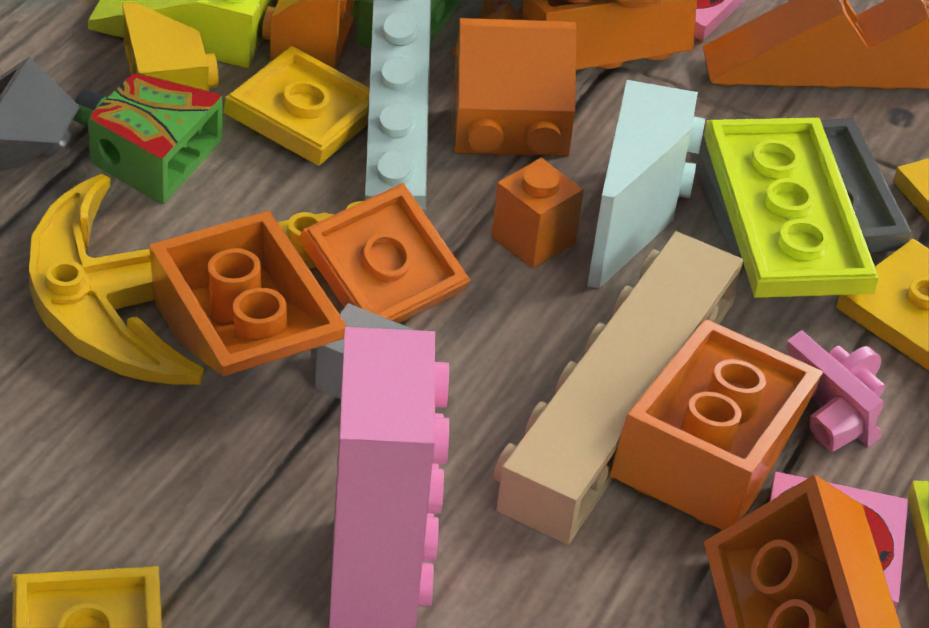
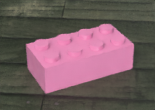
(388, 477)

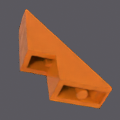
(827, 47)

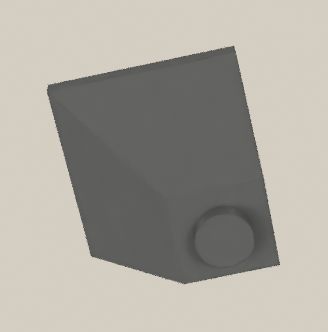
(32, 115)

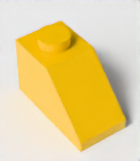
(166, 49)

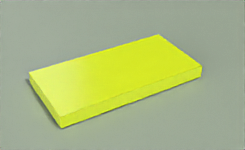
(789, 208)

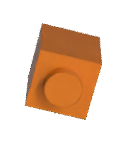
(536, 212)

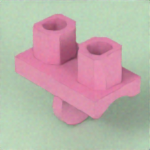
(845, 392)

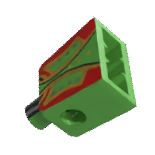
(151, 132)

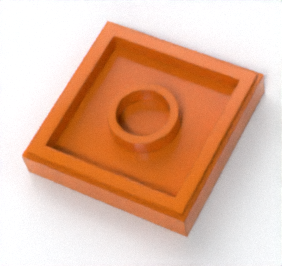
(385, 256)

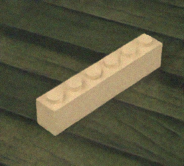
(572, 441)

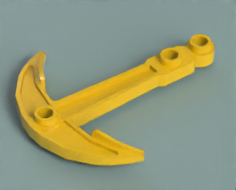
(81, 292)

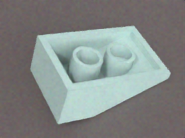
(644, 173)

